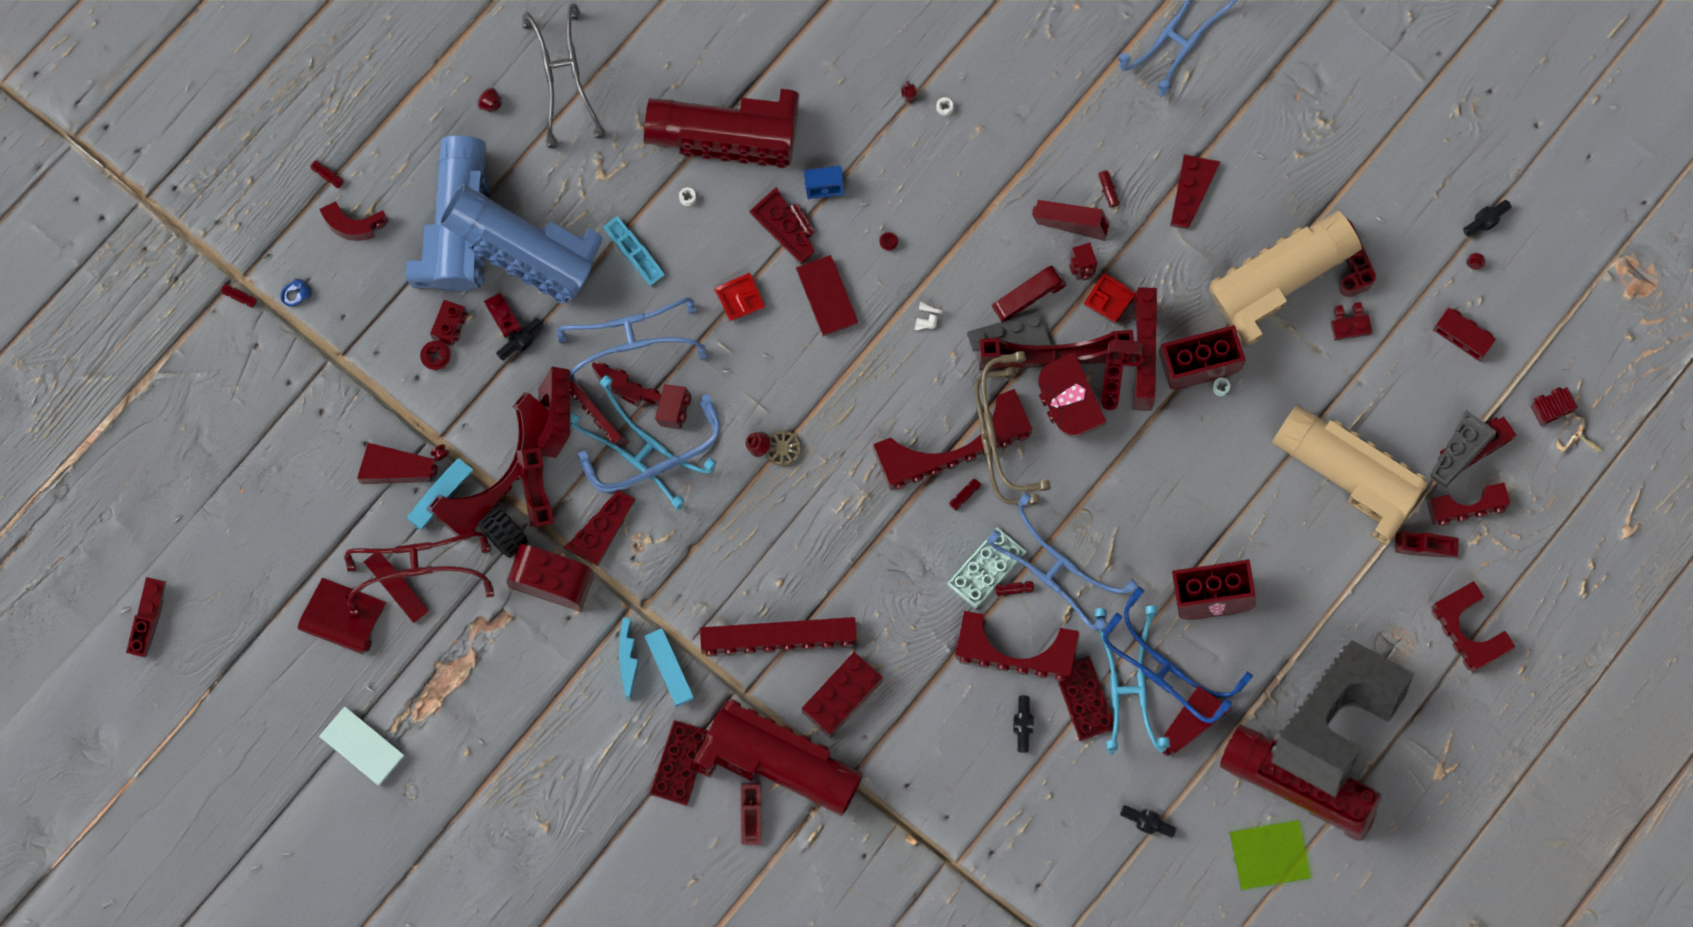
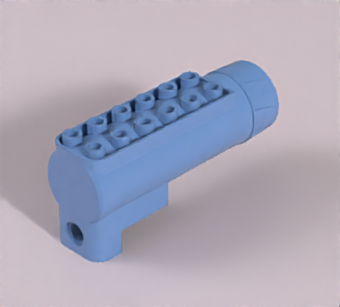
(445, 256)
(541, 257)

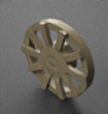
(783, 449)

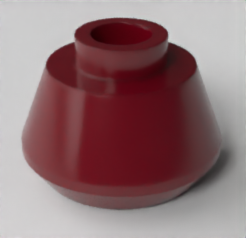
(489, 100)
(758, 443)

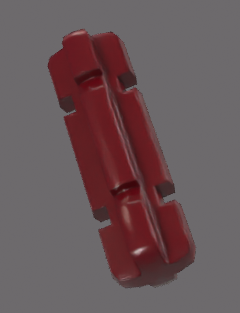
(327, 174)
(802, 220)
(239, 295)
(964, 494)
(1014, 588)

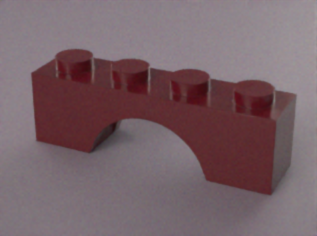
(532, 479)
(1445, 509)

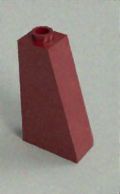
(1072, 218)
(394, 466)
(1187, 726)

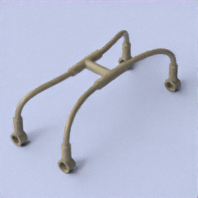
(988, 433)

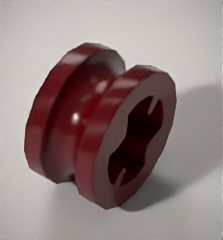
(439, 452)

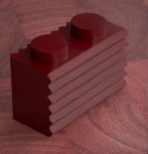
(1553, 406)

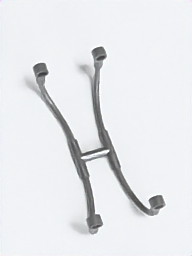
(573, 14)

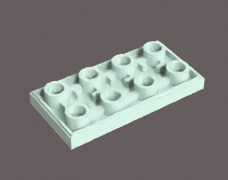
(985, 570)
(361, 746)

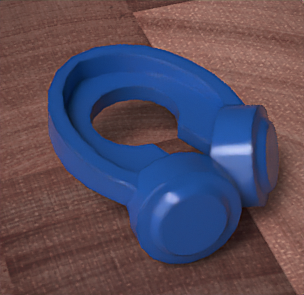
(305, 292)

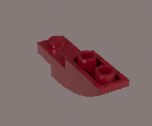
(630, 392)
(147, 617)

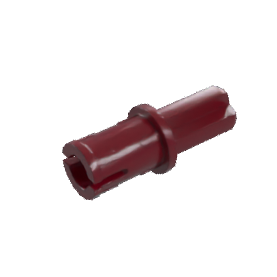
(1108, 189)

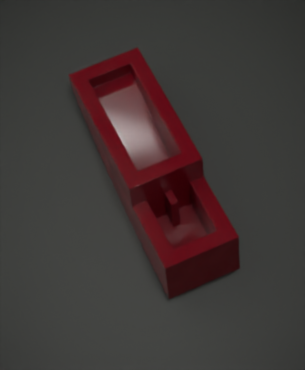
(1426, 544)
(750, 813)

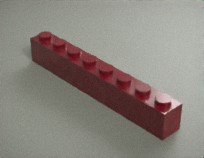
(778, 635)

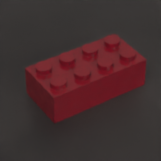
(842, 694)

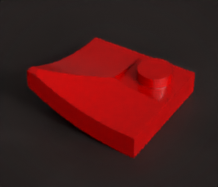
(739, 297)
(1109, 298)

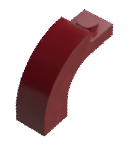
(352, 229)

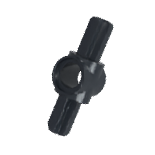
(1487, 218)
(520, 340)
(1023, 724)
(1148, 821)

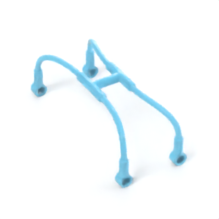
(651, 443)
(1112, 745)

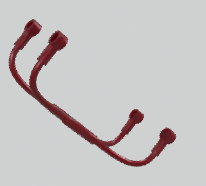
(415, 569)

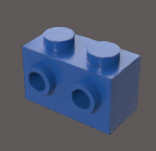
(824, 182)

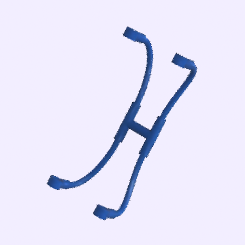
(1167, 665)

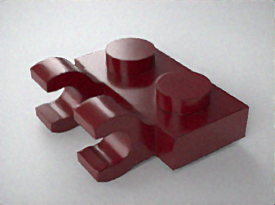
(1350, 327)

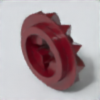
(433, 347)

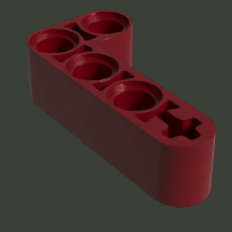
(1358, 272)
(1028, 293)
(1118, 354)

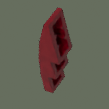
(396, 587)

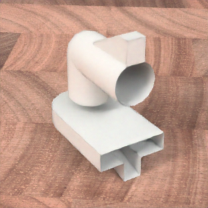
(924, 323)

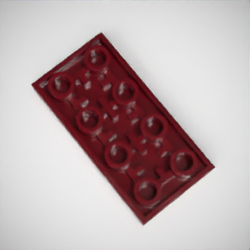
(826, 295)
(601, 418)
(1086, 701)
(675, 771)

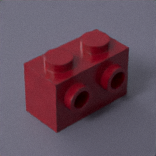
(1083, 262)
(449, 322)
(673, 406)

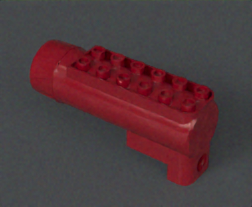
(755, 133)
(756, 745)
(1250, 759)

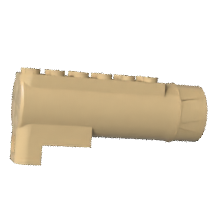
(1263, 283)
(1374, 480)

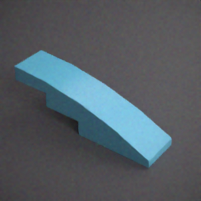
(633, 251)
(446, 486)
(627, 664)
(669, 667)

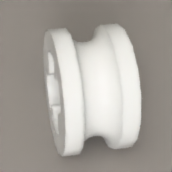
(945, 112)
(682, 199)

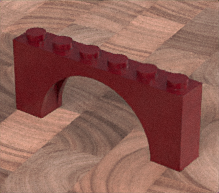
(1146, 325)
(1054, 662)

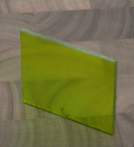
(1269, 855)

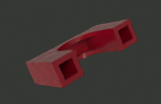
(555, 394)
(1475, 654)

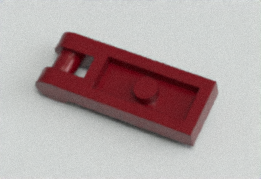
(502, 315)

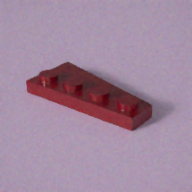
(1192, 186)

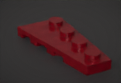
(779, 222)
(601, 529)

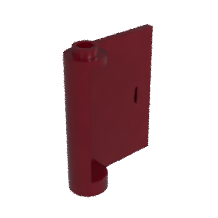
(330, 618)

